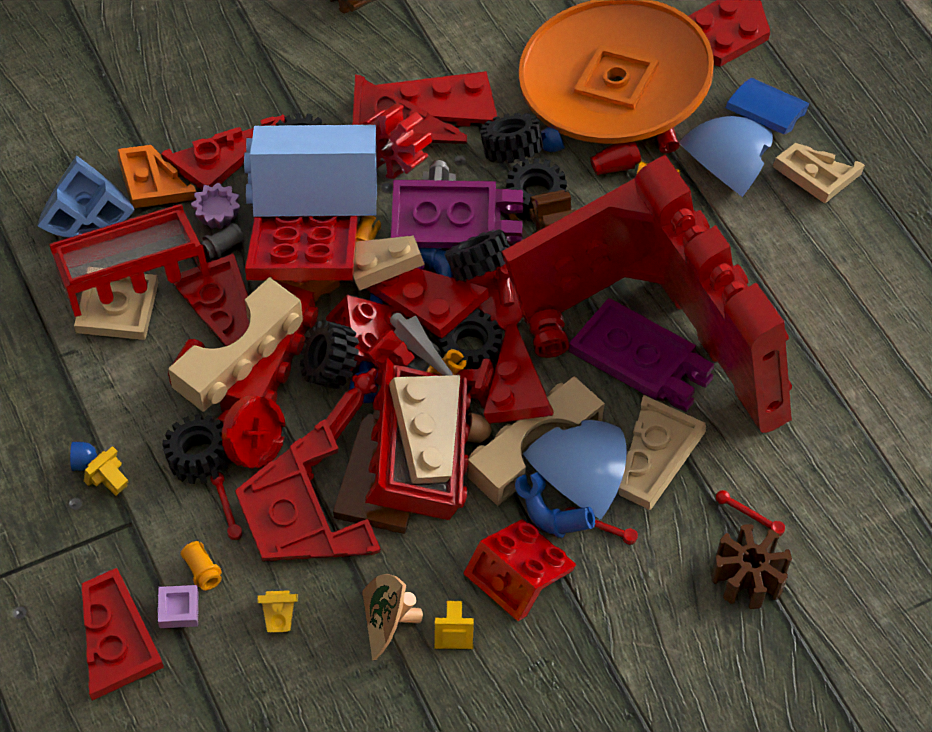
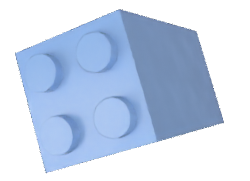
(312, 170)

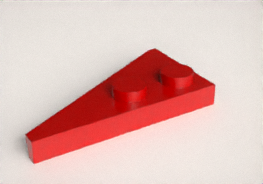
(371, 99)
(214, 158)
(516, 386)

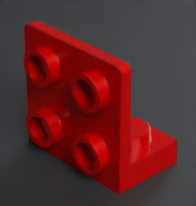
(367, 319)
(516, 566)

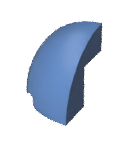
(730, 149)
(83, 202)
(582, 462)

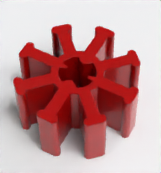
(397, 142)

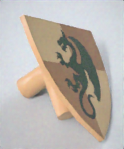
(385, 606)

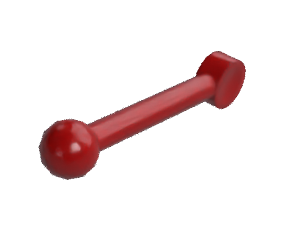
(723, 497)
(234, 531)
(629, 535)

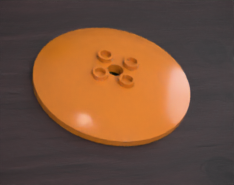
(646, 42)

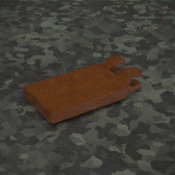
(358, 481)

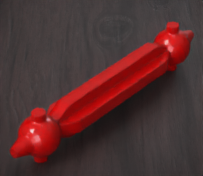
(348, 407)

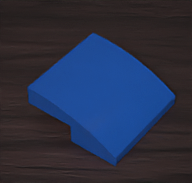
(767, 105)

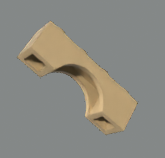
(207, 373)
(500, 462)

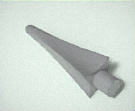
(418, 342)

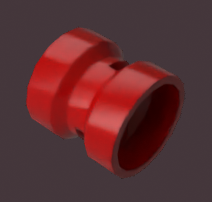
(549, 334)

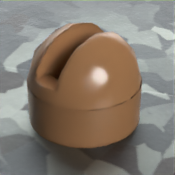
(479, 428)

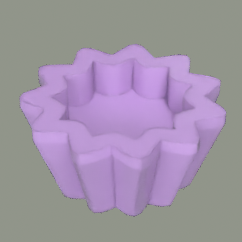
(216, 205)

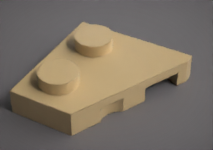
(816, 171)
(384, 259)

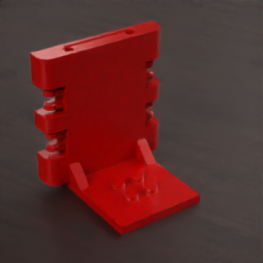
(656, 236)

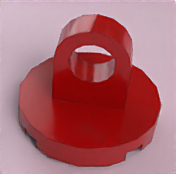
(252, 431)

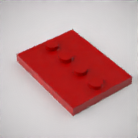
(302, 248)

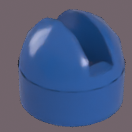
(552, 140)
(81, 455)

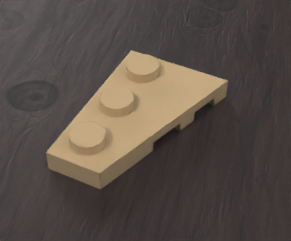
(427, 424)
(658, 450)

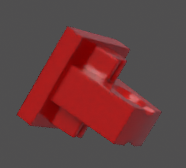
(391, 347)
(479, 381)

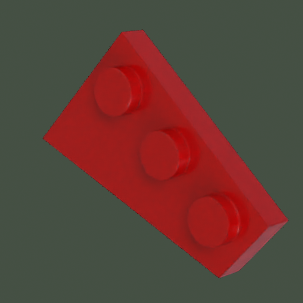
(432, 297)
(116, 636)

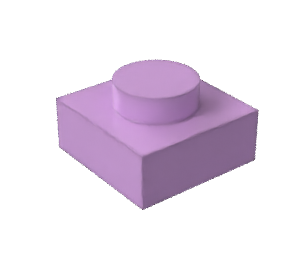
(178, 606)

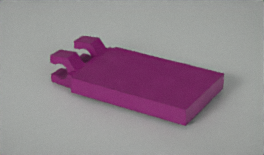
(452, 211)
(642, 354)

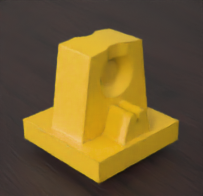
(105, 470)
(278, 610)
(454, 630)

